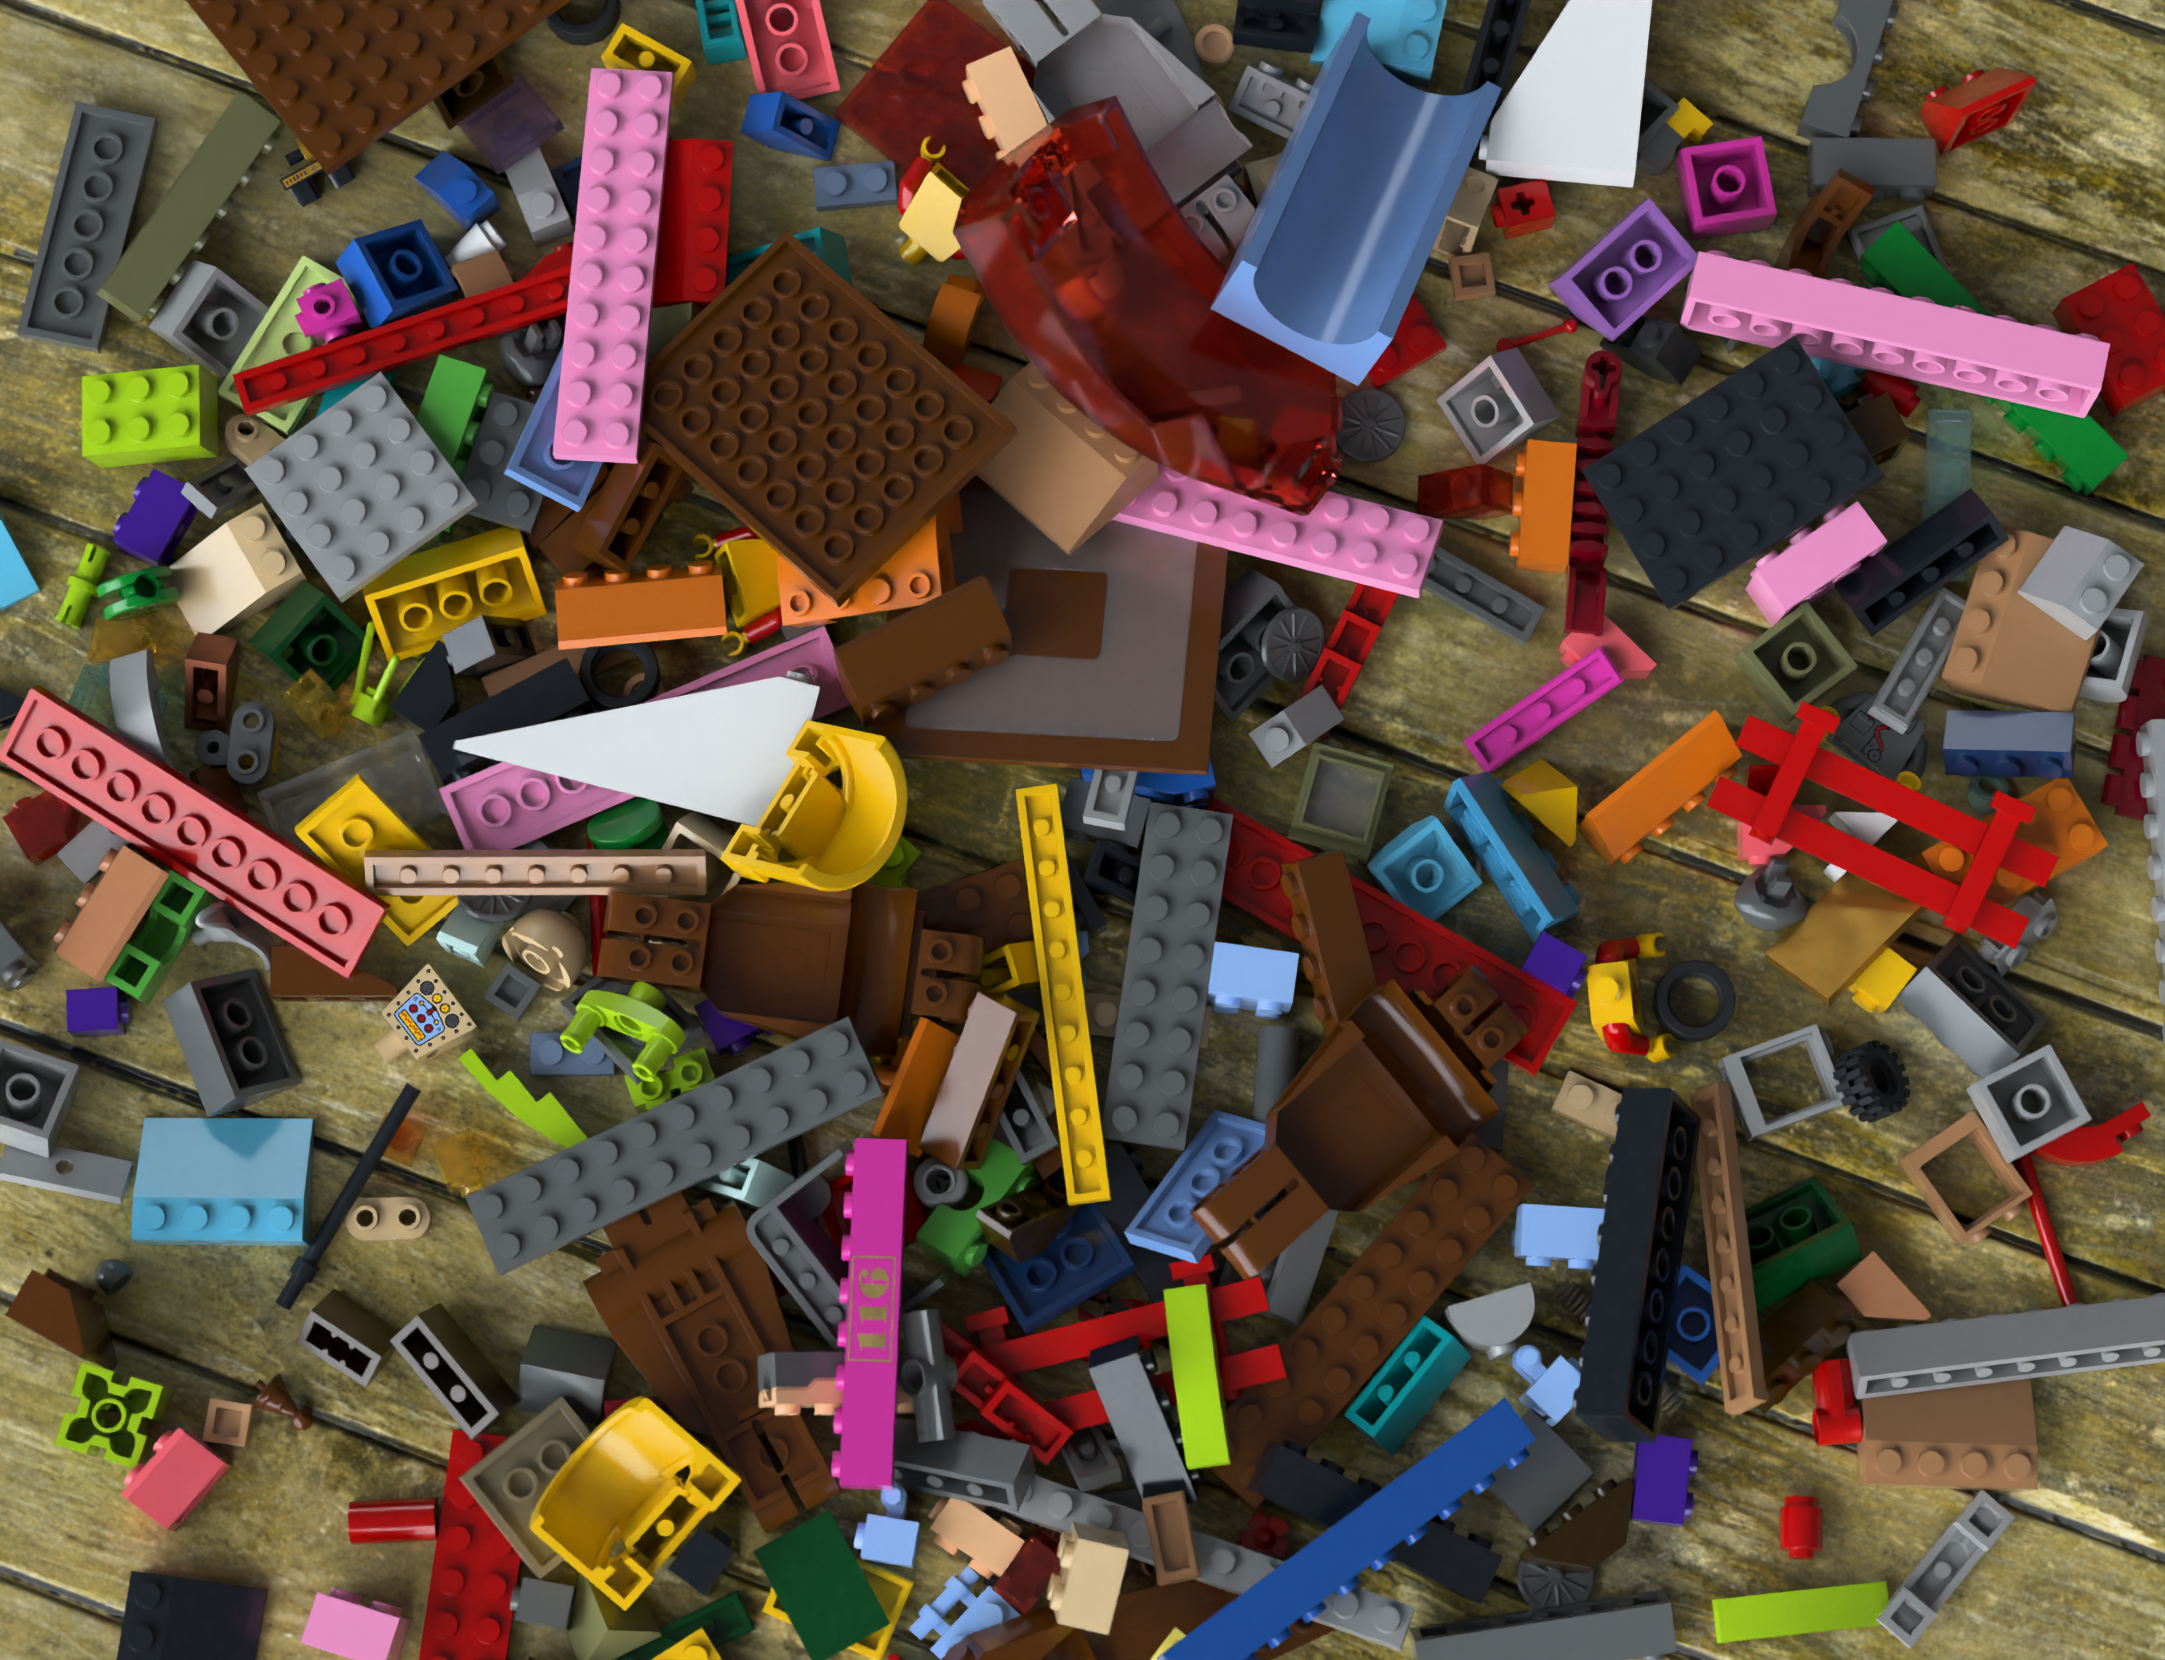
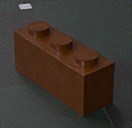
(627, 508)

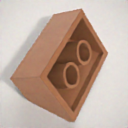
(109, 911)

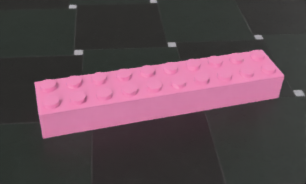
(1895, 334)

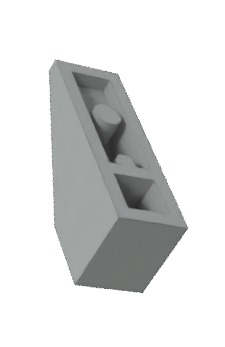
(539, 198)

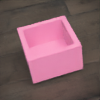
(353, 1629)

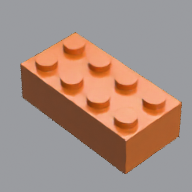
(2058, 826)

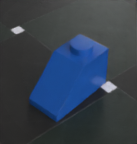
(790, 126)
(458, 190)

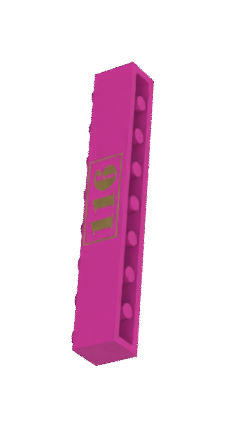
(873, 1314)

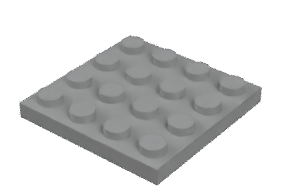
(361, 487)

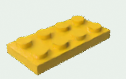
(361, 821)

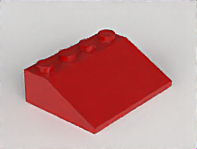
(694, 222)

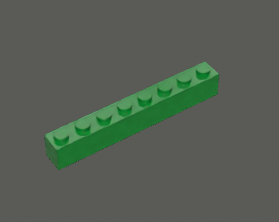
(2071, 442)

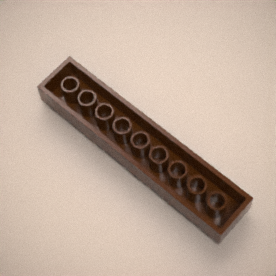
(1372, 1307)

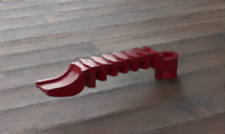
(1588, 548)

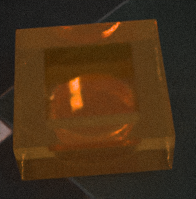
(405, 1142)

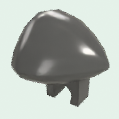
(530, 352)
(1770, 899)

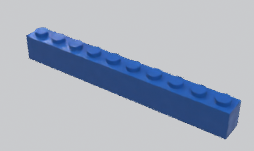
(1361, 1540)

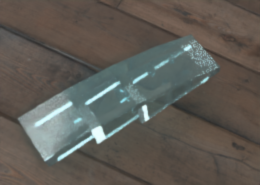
(1946, 461)

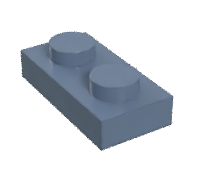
(855, 186)
(552, 1059)

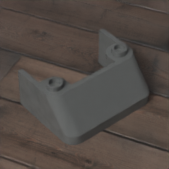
(805, 1255)

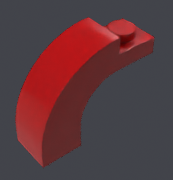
(2095, 1143)

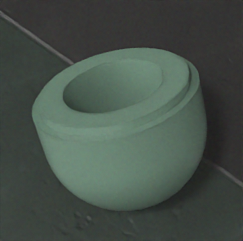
(1980, 799)

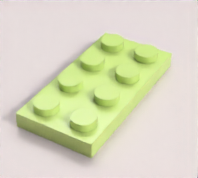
(281, 337)

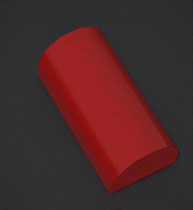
(393, 1520)

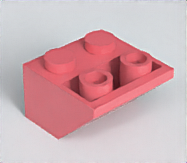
(175, 1477)

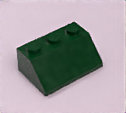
(1797, 1239)

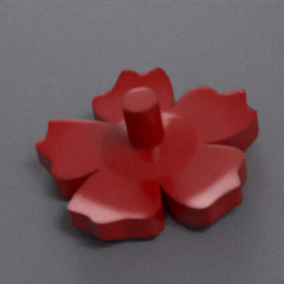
(1265, 1536)

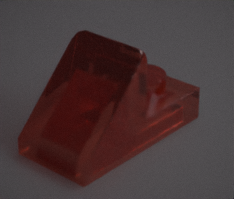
(1029, 1572)

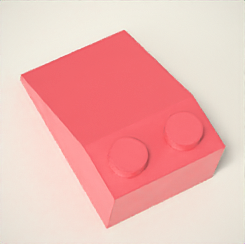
(788, 47)

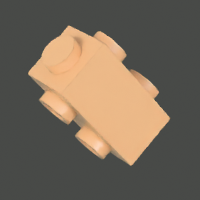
(967, 1528)

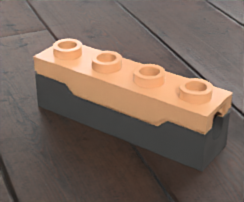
(809, 1380)

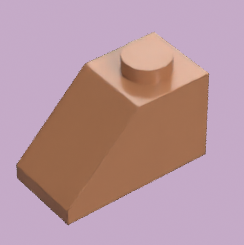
(1877, 1294)

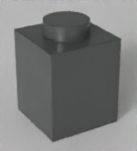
(543, 1603)

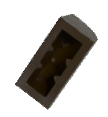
(348, 1337)

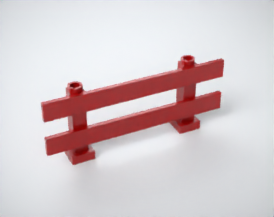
(1990, 844)
(1149, 1322)

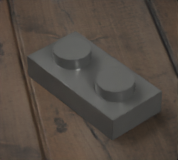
(220, 488)

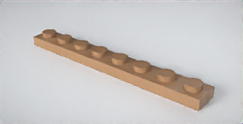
(536, 872)
(1728, 1250)

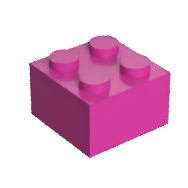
(1725, 188)

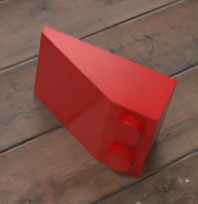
(1975, 107)

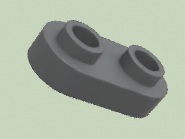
(251, 743)

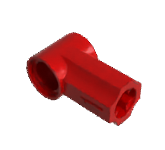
(1836, 1416)

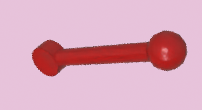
(1569, 326)

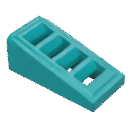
(723, 44)

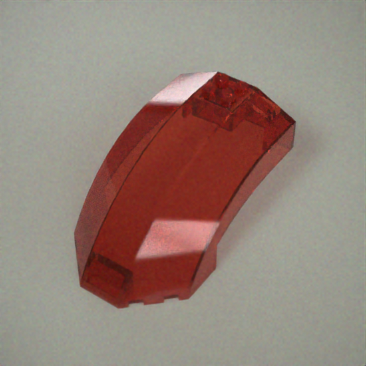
(1117, 315)

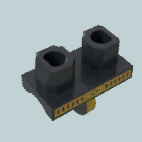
(300, 181)

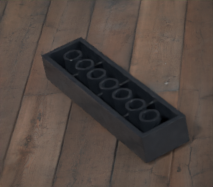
(1637, 1265)

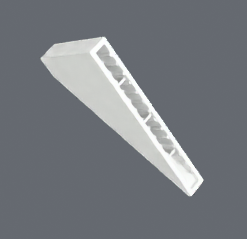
(1577, 99)
(692, 751)

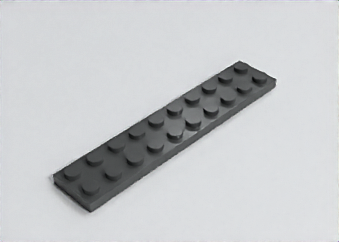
(675, 1145)

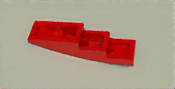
(1351, 643)
(1004, 1398)

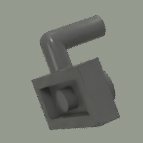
(1093, 1459)

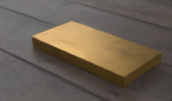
(1842, 935)

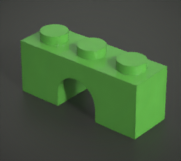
(153, 952)
(955, 1235)

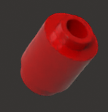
(1900, 389)
(1801, 1527)

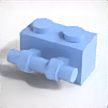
(1557, 1234)
(1550, 1387)
(890, 1537)
(981, 1612)

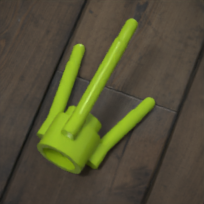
(373, 704)

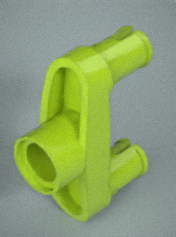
(634, 1015)

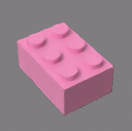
(1814, 562)

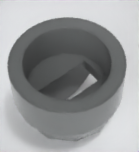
(112, 1275)

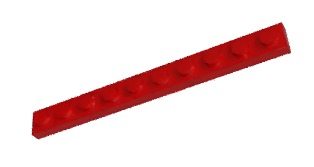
(404, 342)

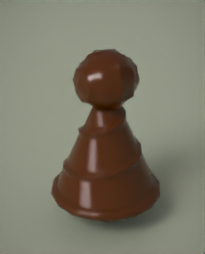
(277, 1399)

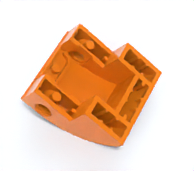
(907, 580)

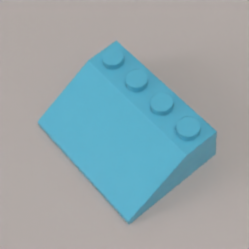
(1399, 34)
(224, 1182)

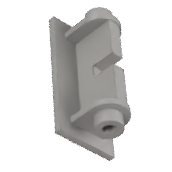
(2041, 923)

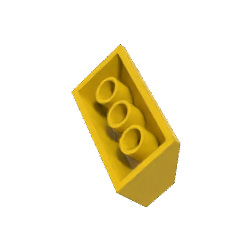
(451, 586)

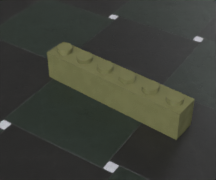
(189, 207)

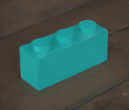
(1407, 1385)

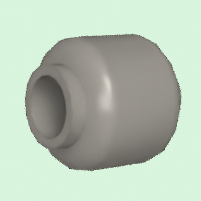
(926, 1182)

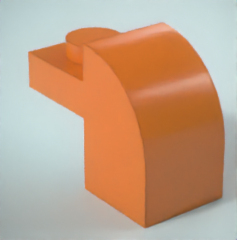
(954, 319)

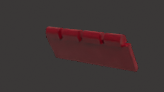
(2135, 711)

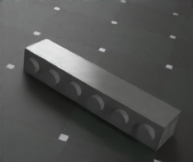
(1586, 1630)

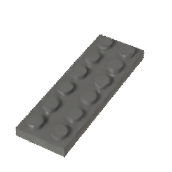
(87, 226)

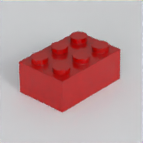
(2126, 316)

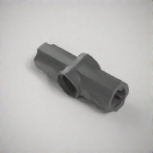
(928, 1375)

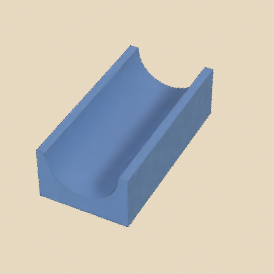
(1352, 210)

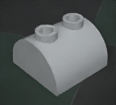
(2115, 656)
(1492, 1320)

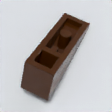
(303, 978)
(1015, 1639)

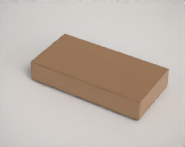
(1171, 1538)

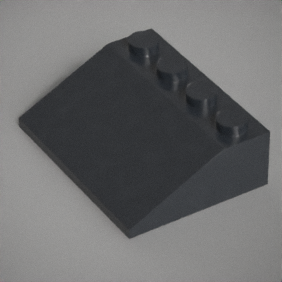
(190, 1619)

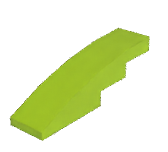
(544, 1116)
(1197, 1377)
(1799, 1611)

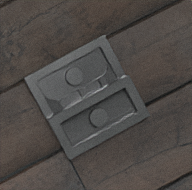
(1544, 1479)

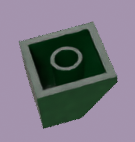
(311, 634)

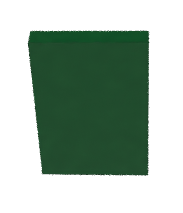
(821, 1587)

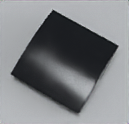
(1276, 24)

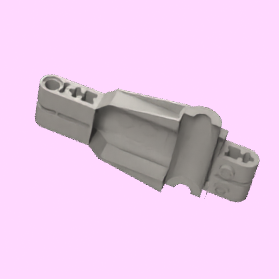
(1182, 124)

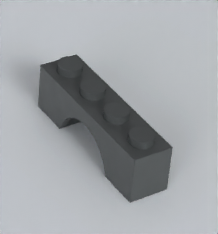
(1833, 106)

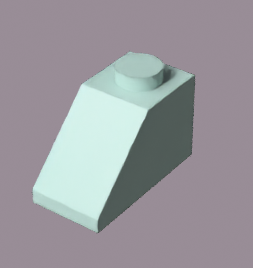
(469, 937)
(748, 1183)

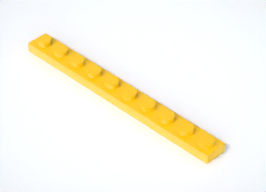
(1063, 995)

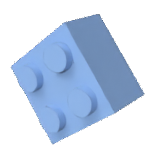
(1252, 980)

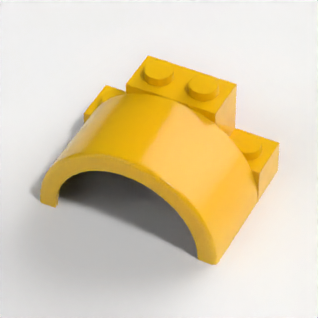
(825, 832)
(629, 1491)

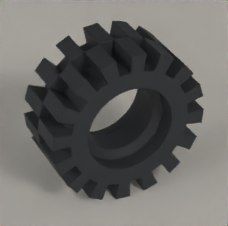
(1871, 1081)

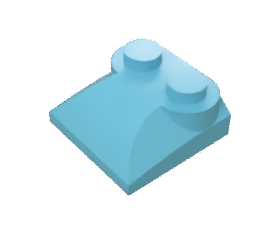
(1424, 869)

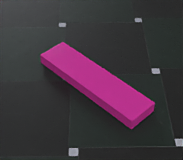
(1544, 710)

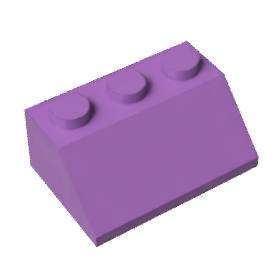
(1625, 270)

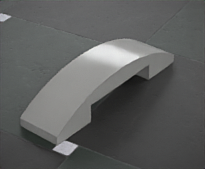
(135, 706)
(1944, 1567)

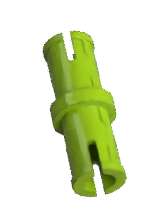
(83, 586)

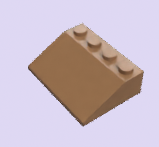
(1061, 464)
(2008, 645)
(1951, 1439)

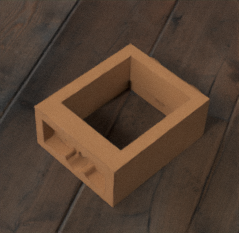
(2006, 1173)

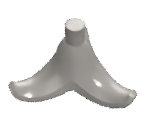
(227, 924)

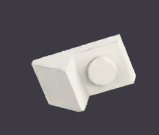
(1862, 825)

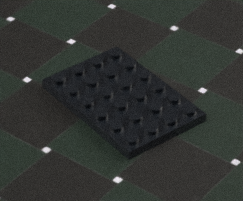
(1732, 473)

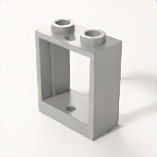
(1743, 1097)

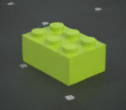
(150, 416)

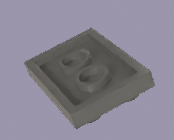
(498, 495)
(624, 1048)

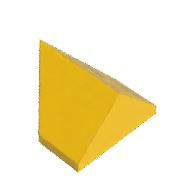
(1547, 797)

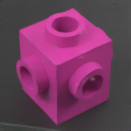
(327, 312)

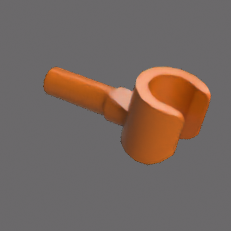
(887, 1073)

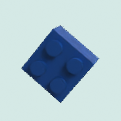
(396, 273)
(1693, 1330)

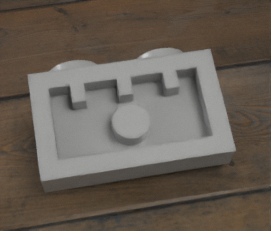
(1270, 98)

